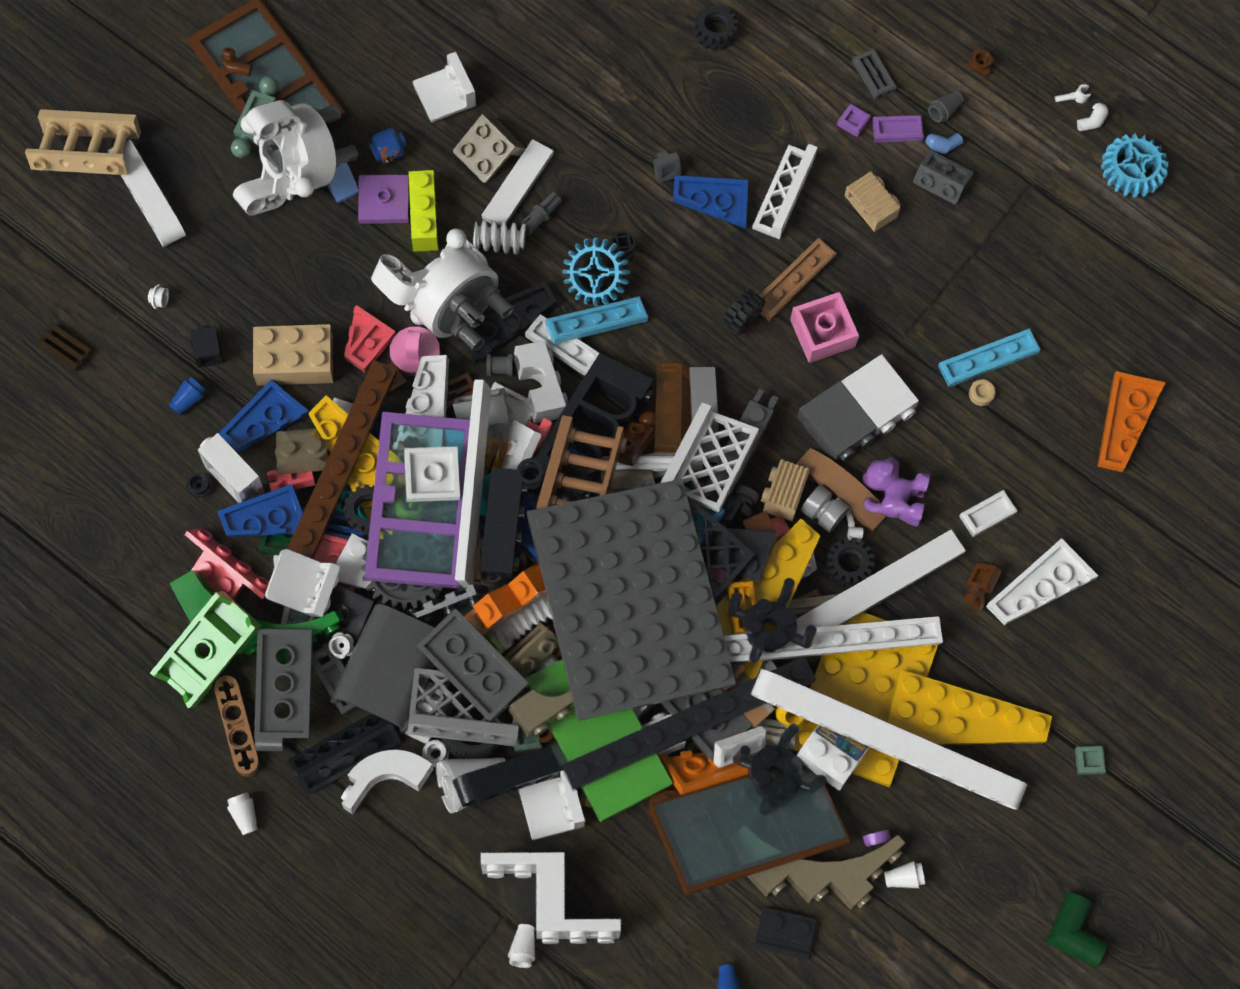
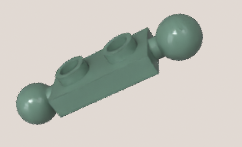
(268, 86)

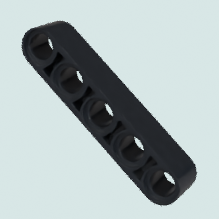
(509, 775)

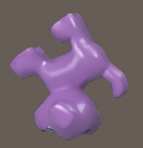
(884, 476)

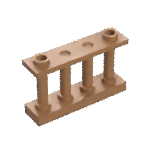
(562, 456)

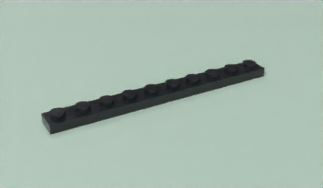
(676, 728)

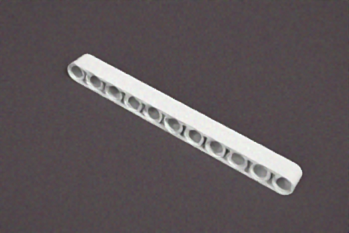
(888, 739)

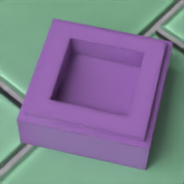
(853, 120)

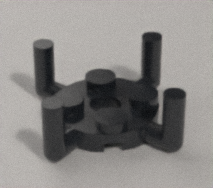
(775, 613)
(782, 759)

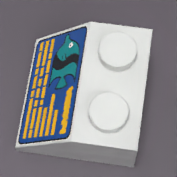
(831, 755)

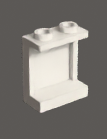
(881, 394)

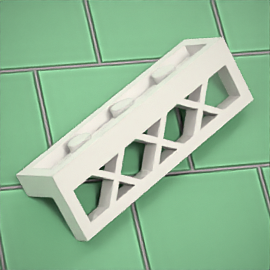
(793, 190)

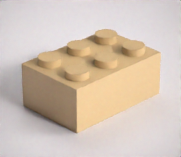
(293, 354)

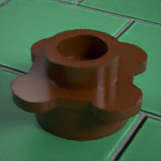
(981, 56)

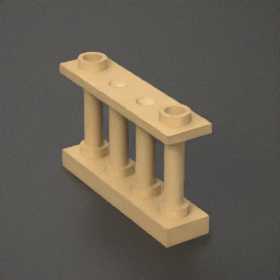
(83, 124)

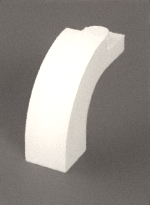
(385, 766)

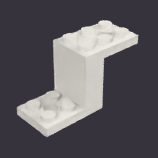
(550, 897)

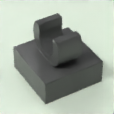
(666, 166)

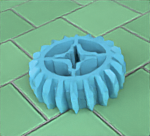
(1130, 174)
(595, 283)

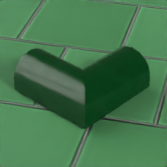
(1068, 935)

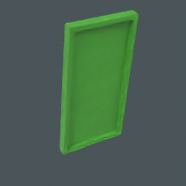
(578, 738)

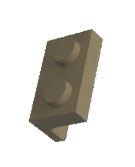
(532, 650)

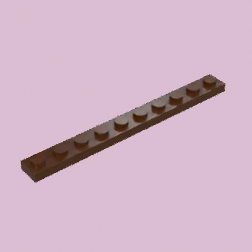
(342, 459)

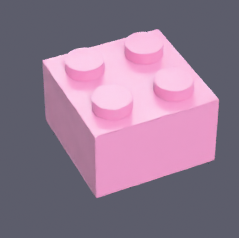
(824, 327)

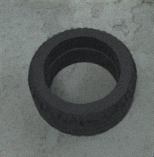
(466, 751)

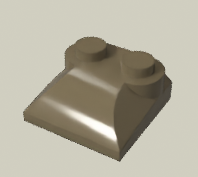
(300, 451)

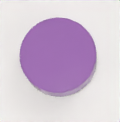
(877, 838)

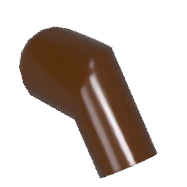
(232, 63)

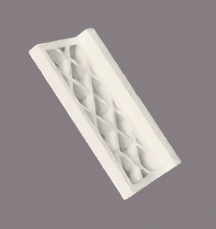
(691, 446)

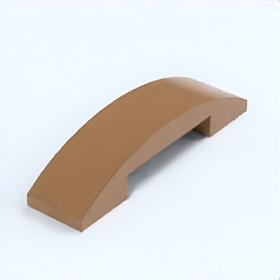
(842, 486)

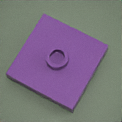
(383, 199)

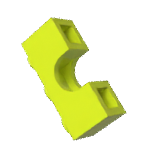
(423, 211)

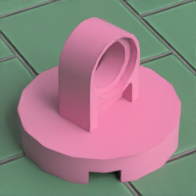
(410, 346)

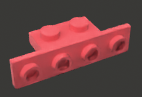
(222, 569)

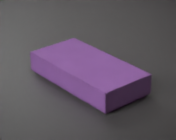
(897, 128)

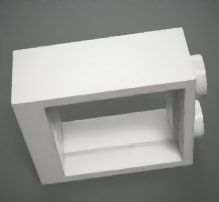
(230, 469)

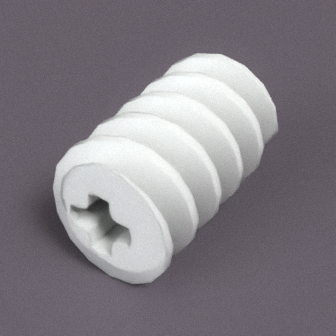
(499, 237)

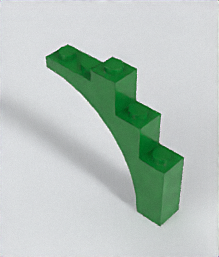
(194, 593)

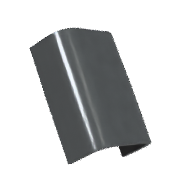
(384, 664)

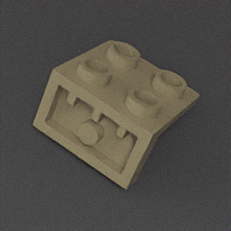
(487, 147)

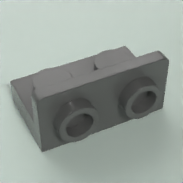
(942, 177)

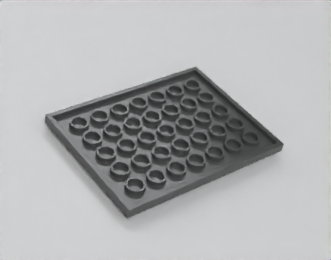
(630, 599)

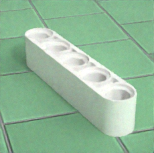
(150, 197)

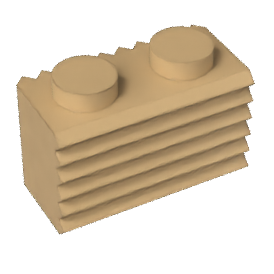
(873, 201)
(786, 489)

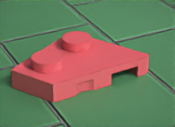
(366, 339)

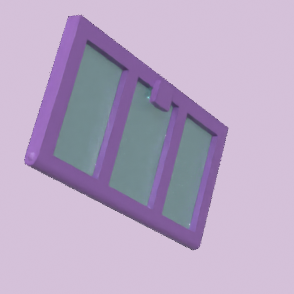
(414, 539)

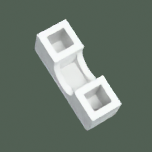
(536, 362)

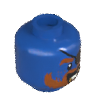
(388, 145)

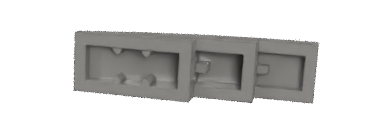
(704, 391)

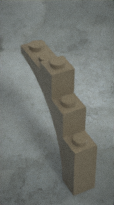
(845, 877)

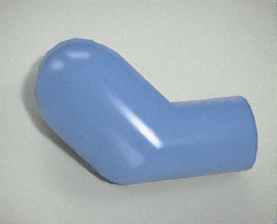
(942, 144)

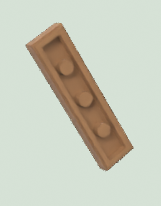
(796, 278)

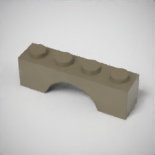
(535, 711)

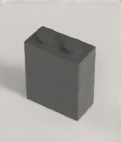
(837, 423)

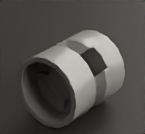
(825, 508)

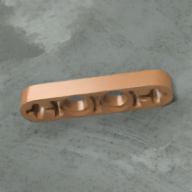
(235, 726)

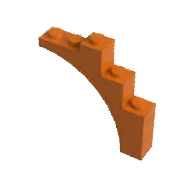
(507, 601)

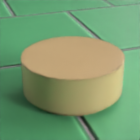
(982, 392)

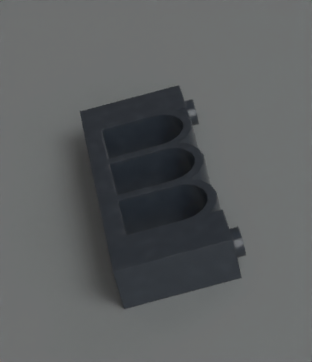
(614, 380)

